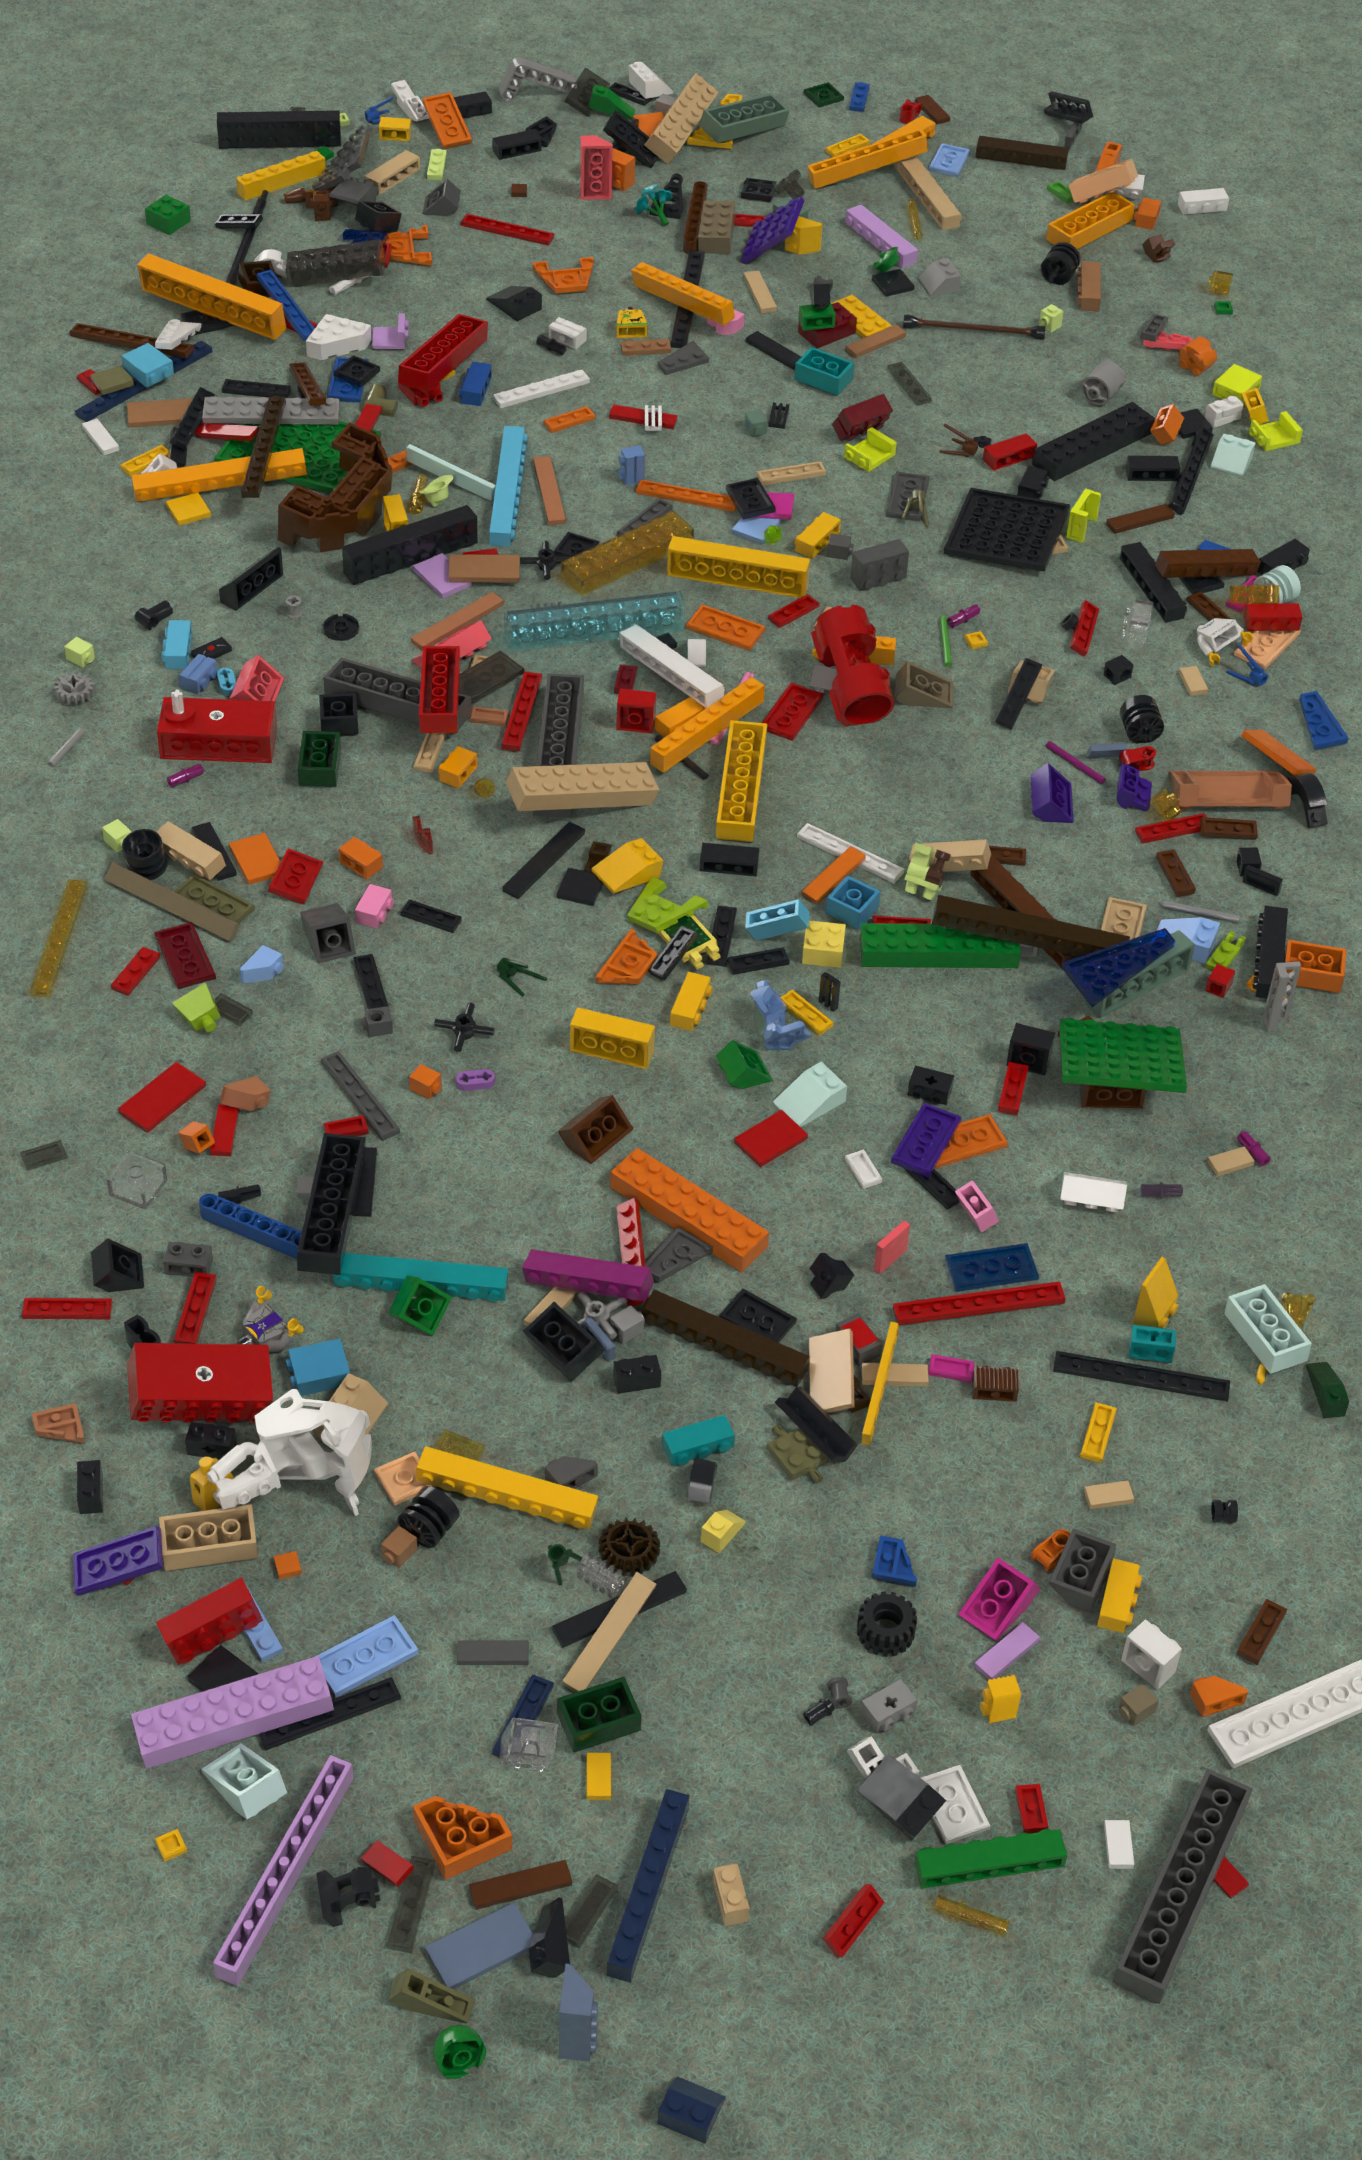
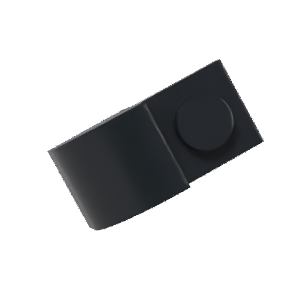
(702, 1480)

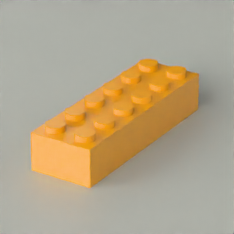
(1091, 221)

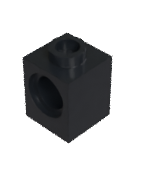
(1118, 669)
(1248, 856)

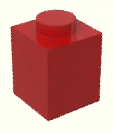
(1220, 980)

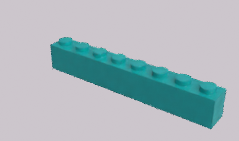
(451, 1278)

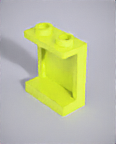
(1236, 381)
(1277, 433)
(871, 451)
(1084, 510)

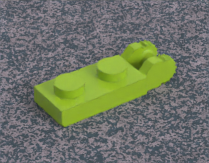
(1225, 952)

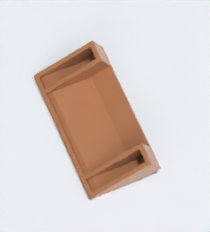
(1231, 788)

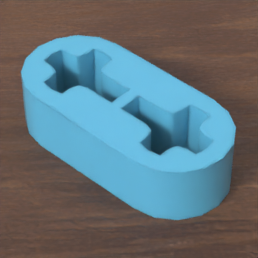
(223, 682)

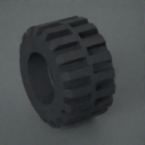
(886, 1639)

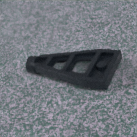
(672, 210)

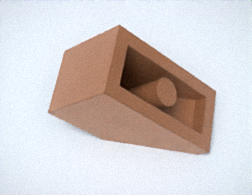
(246, 1094)

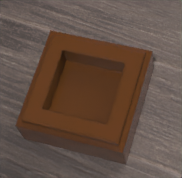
(519, 190)

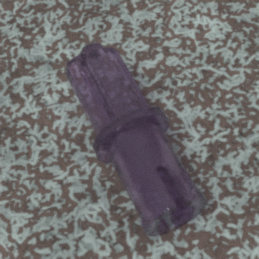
(1161, 1190)

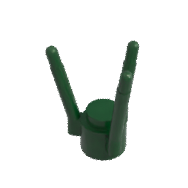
(509, 968)
(559, 1556)

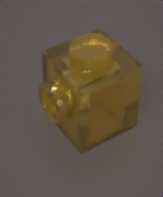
(1220, 282)
(1166, 805)

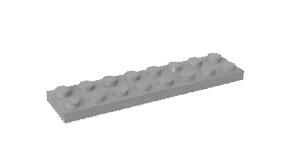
(251, 411)

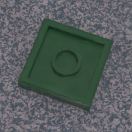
(823, 94)

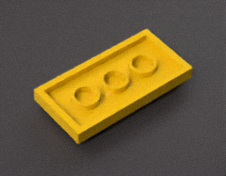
(867, 320)

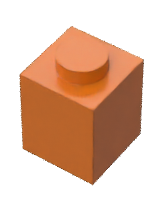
(425, 1081)
(196, 1137)

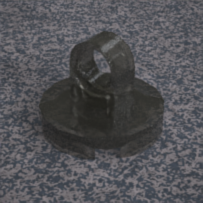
(790, 185)

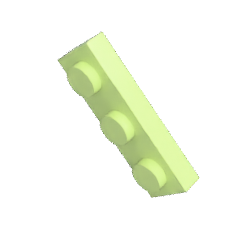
(436, 164)

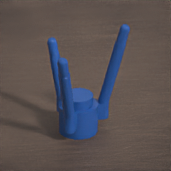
(372, 115)
(1257, 674)

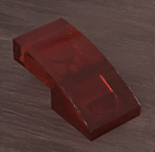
(422, 836)

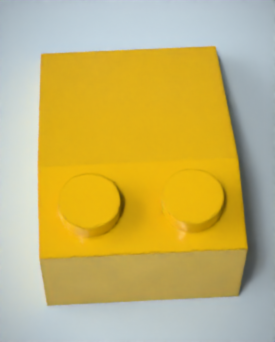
(629, 866)
(1157, 1298)

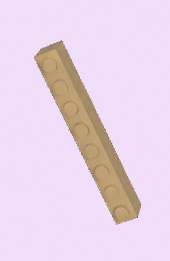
(929, 192)

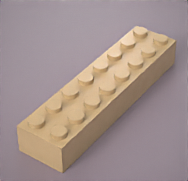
(681, 118)
(582, 786)

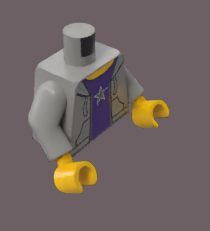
(266, 1326)

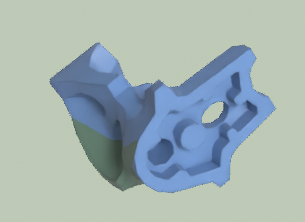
(771, 1019)

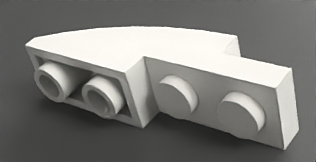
(408, 101)

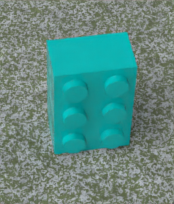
(824, 371)

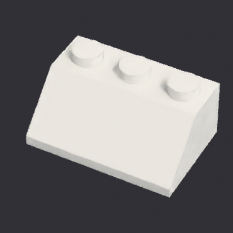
(647, 81)
(1093, 1191)

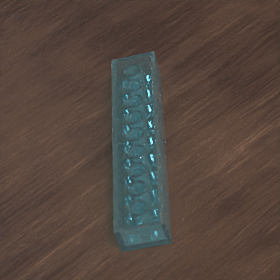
(592, 621)

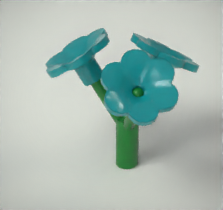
(661, 195)

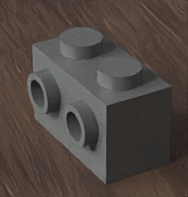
(187, 1258)

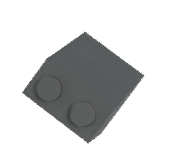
(328, 932)

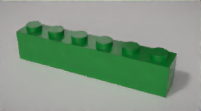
(990, 1858)

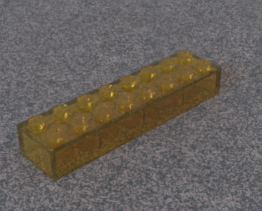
(624, 553)

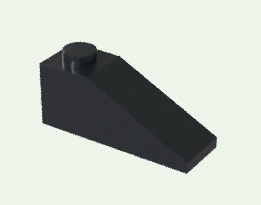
(549, 1942)

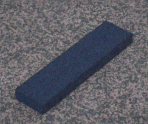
(529, 1704)

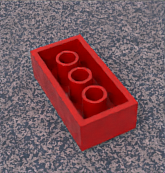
(209, 1621)

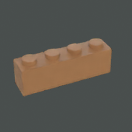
(1089, 286)

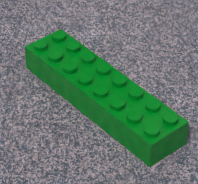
(933, 947)

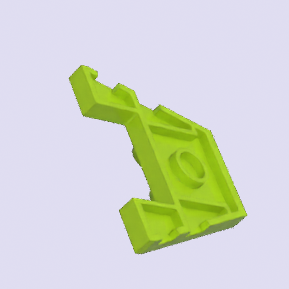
(658, 913)

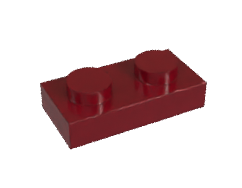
(625, 678)

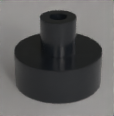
(1069, 621)

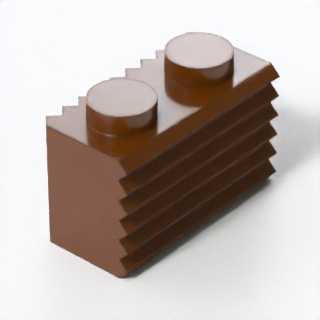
(995, 1383)

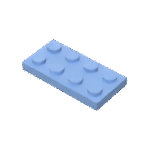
(366, 1656)

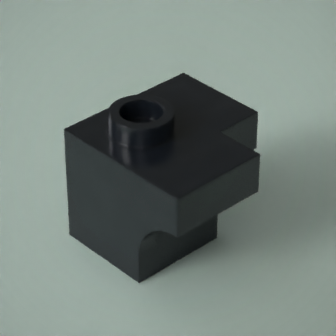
(830, 1275)

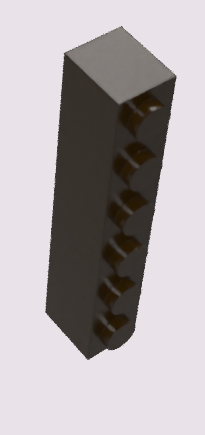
(1022, 152)

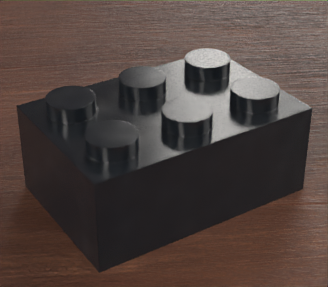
(562, 1341)

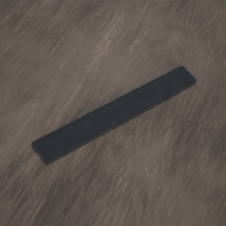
(1190, 470)
(1142, 1376)

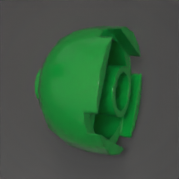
(457, 2048)

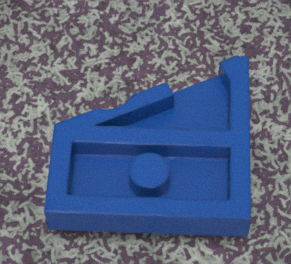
(893, 1563)

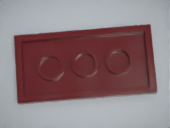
(185, 955)

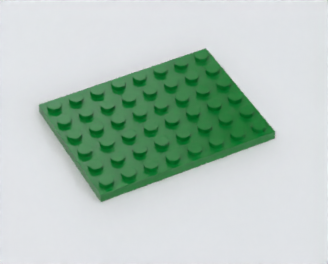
(316, 442)

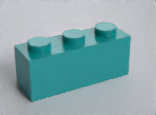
(698, 1440)

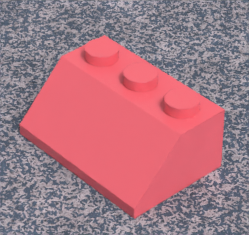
(257, 681)

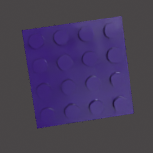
(772, 229)

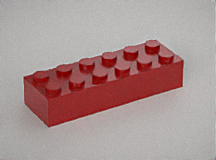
(439, 689)

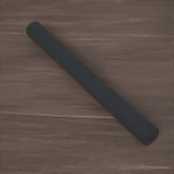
(690, 764)

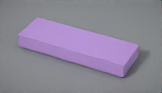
(1007, 1651)

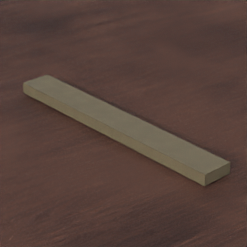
(172, 902)

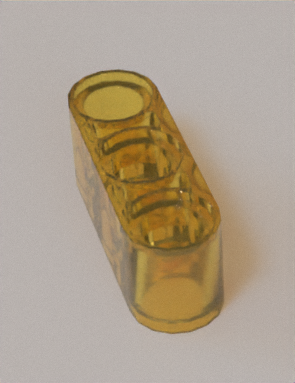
(1254, 594)

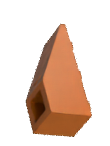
(1110, 155)

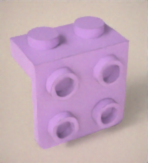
(391, 336)

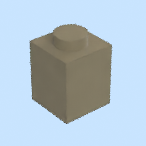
(1138, 1705)

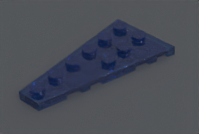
(1107, 969)

